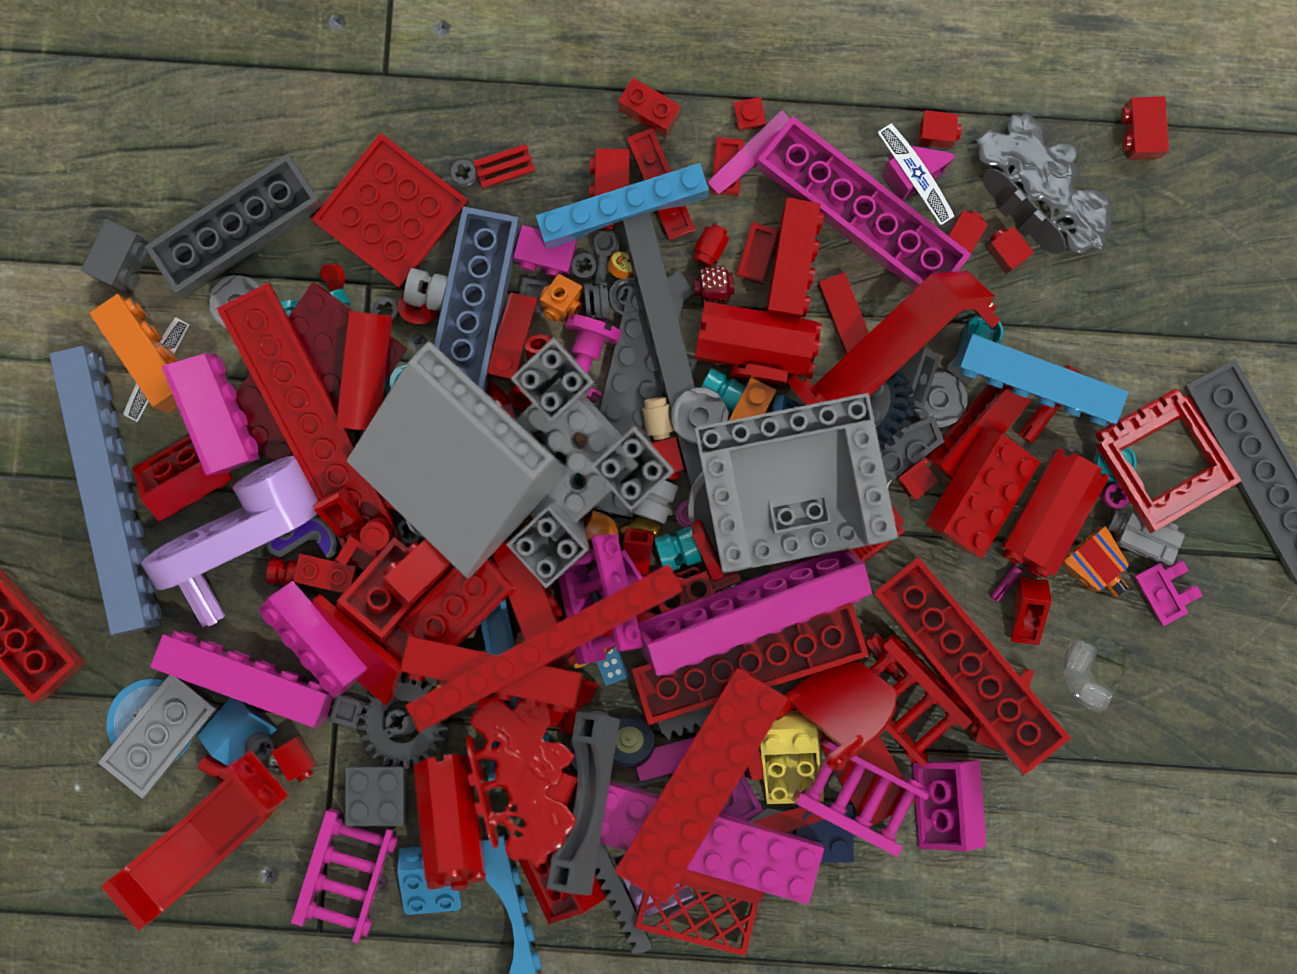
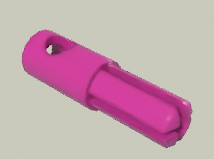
(1006, 583)

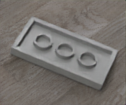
(157, 735)

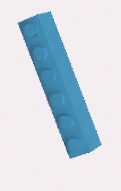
(1039, 378)

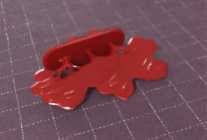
(525, 770)

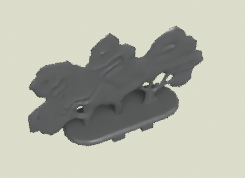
(1046, 177)

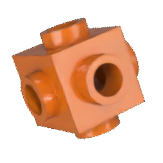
(561, 299)

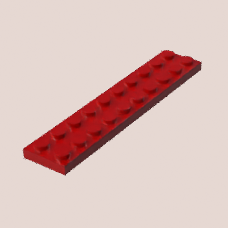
(298, 400)

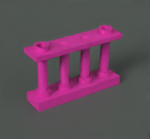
(578, 591)
(861, 825)
(316, 881)

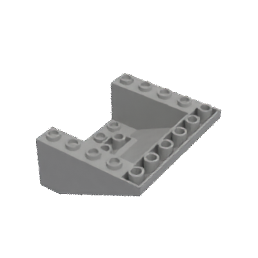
(453, 461)
(796, 483)

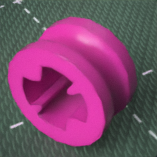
(1106, 497)

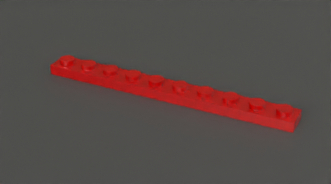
(544, 648)

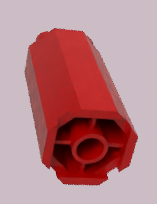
(759, 338)
(1053, 513)
(449, 823)

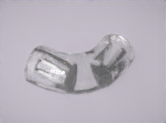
(1079, 677)

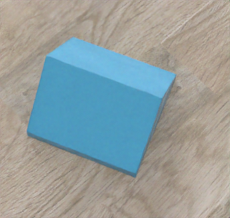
(230, 728)

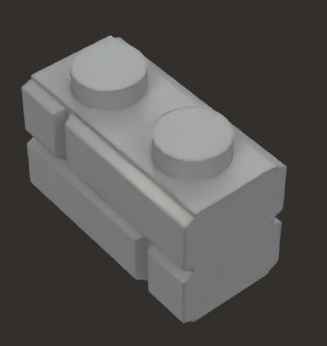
(1158, 546)

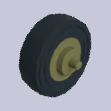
(634, 743)

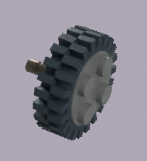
(890, 408)

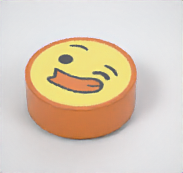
(620, 265)

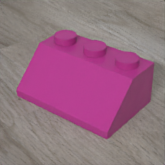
(954, 810)

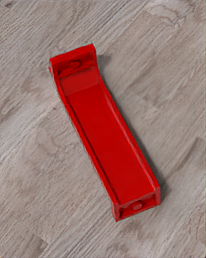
(900, 336)

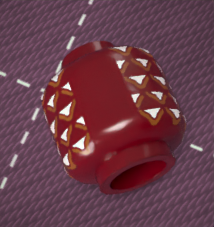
(714, 284)

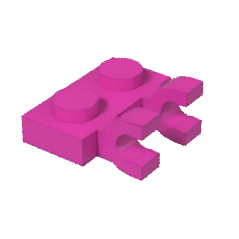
(1161, 593)

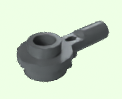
(604, 245)

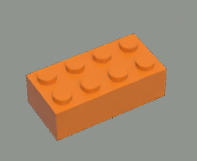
(137, 348)

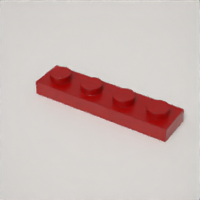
(651, 164)

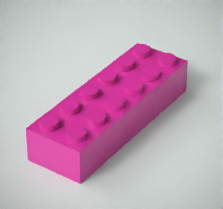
(242, 679)

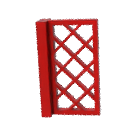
(712, 886)

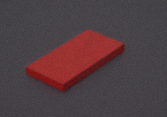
(457, 605)
(383, 669)
(879, 756)

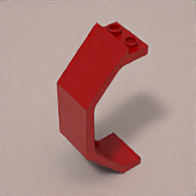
(197, 842)

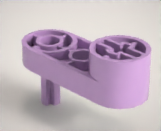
(273, 503)

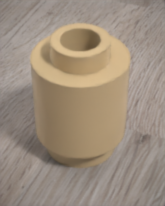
(657, 418)

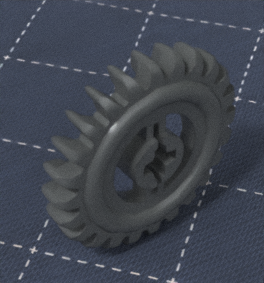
(381, 738)

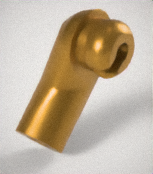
(644, 524)

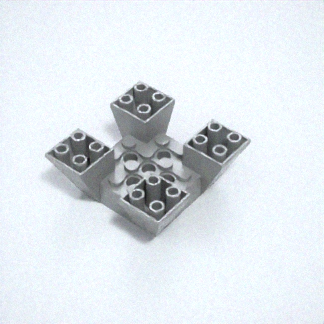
(607, 462)

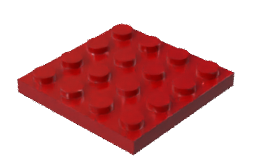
(390, 210)

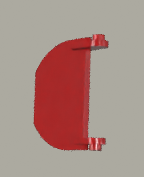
(845, 704)

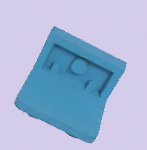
(414, 890)

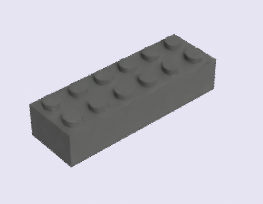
(234, 227)

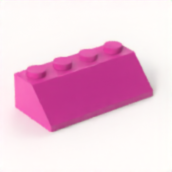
(211, 413)
(312, 639)

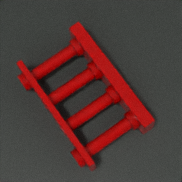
(935, 693)

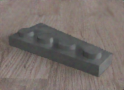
(914, 445)

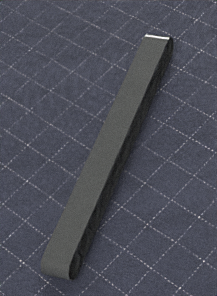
(661, 324)

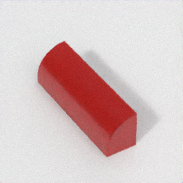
(363, 369)
(992, 410)

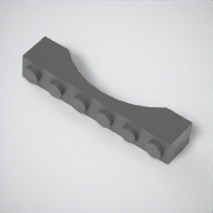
(594, 747)

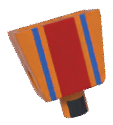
(1098, 562)

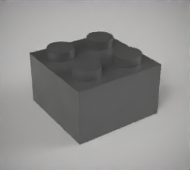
(117, 257)
(376, 795)

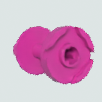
(589, 343)

